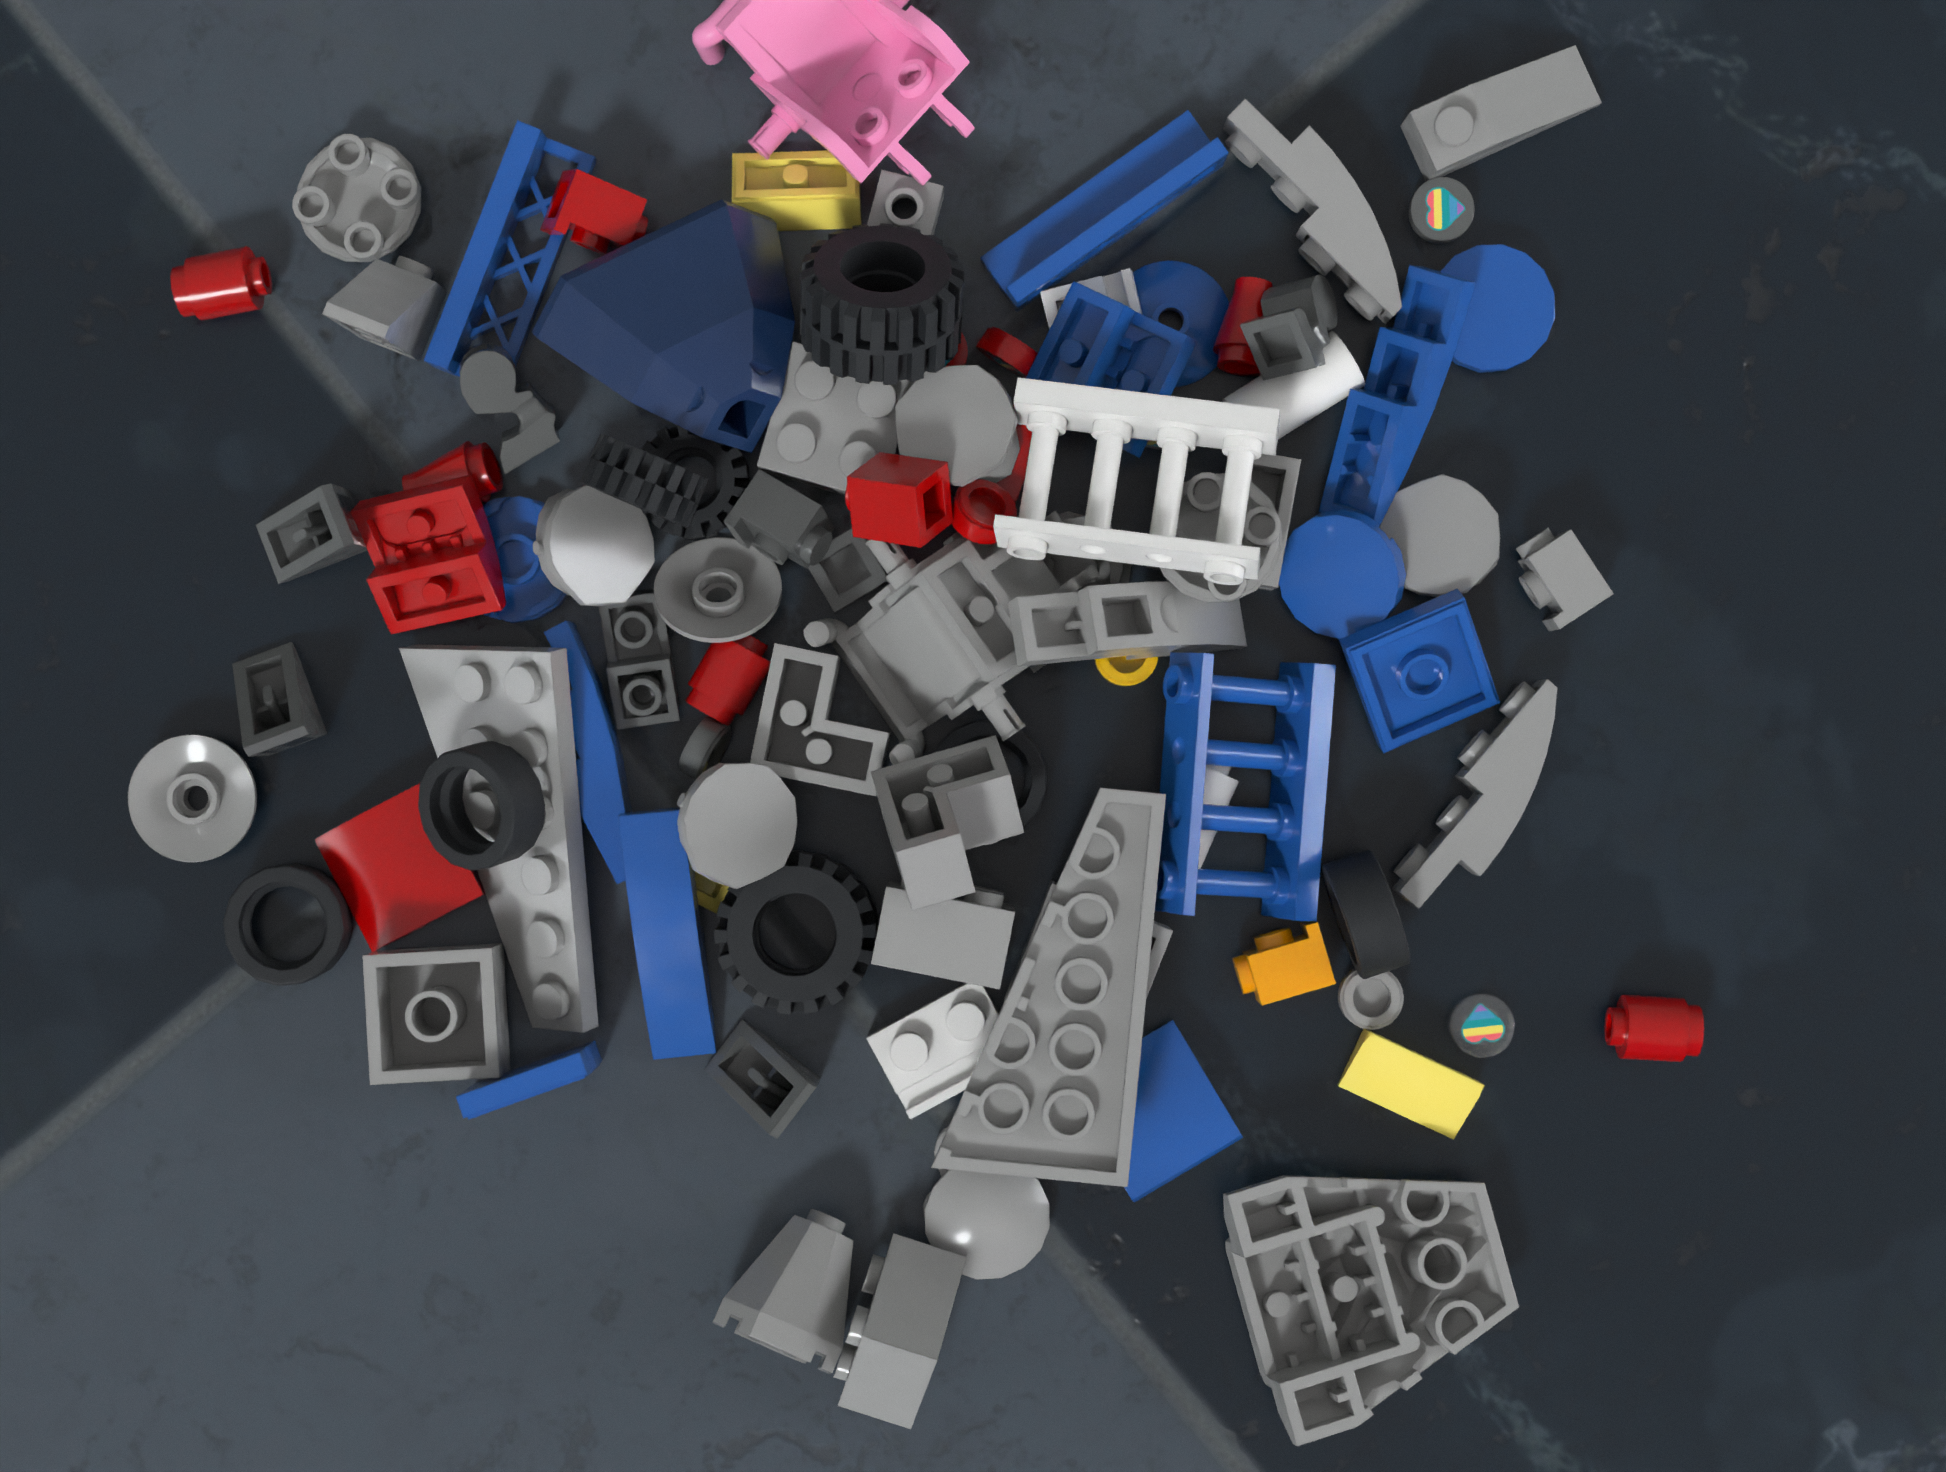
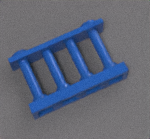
(1297, 789)

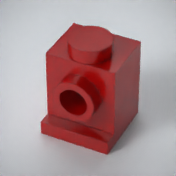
(595, 212)

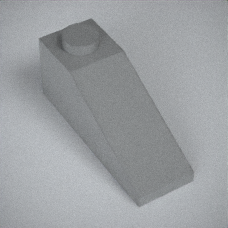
(1498, 112)
(390, 305)

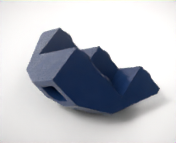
(685, 322)

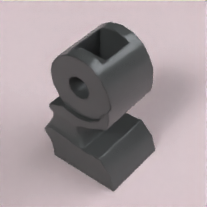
(1292, 327)
(491, 388)

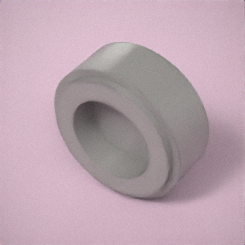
(1370, 1001)

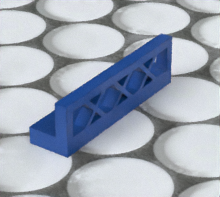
(1103, 210)
(489, 246)

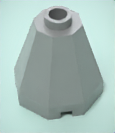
(796, 1292)

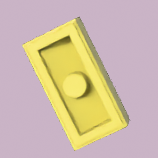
(797, 189)
(1410, 1084)

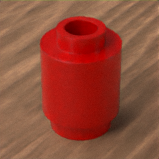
(221, 283)
(728, 678)
(1654, 1028)

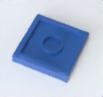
(1420, 670)
(529, 1080)

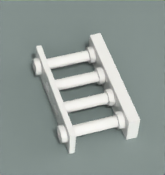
(1113, 420)

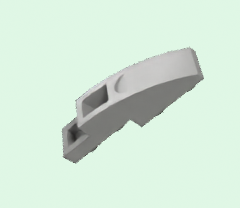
(1342, 226)
(1119, 622)
(1502, 775)

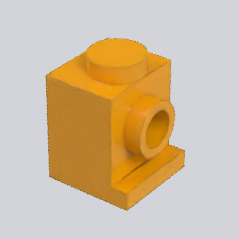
(1285, 964)

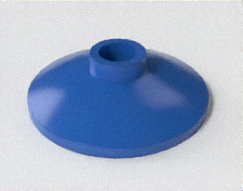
(1196, 299)

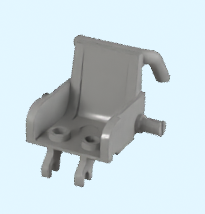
(941, 635)

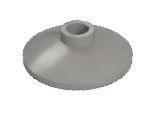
(717, 572)
(161, 803)

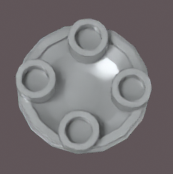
(358, 199)
(1199, 521)
(987, 1219)

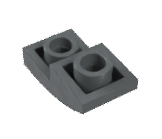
(639, 662)

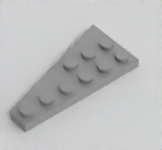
(542, 896)
(1066, 1047)

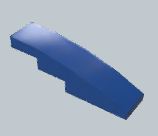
(1399, 396)
(601, 763)
(667, 935)

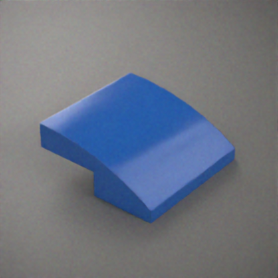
(1111, 347)
(1176, 1114)

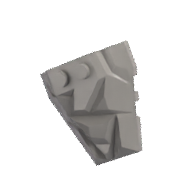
(1360, 1287)

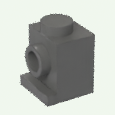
(780, 522)

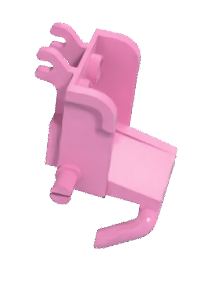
(841, 73)

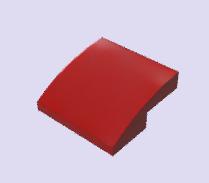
(430, 555)
(393, 871)

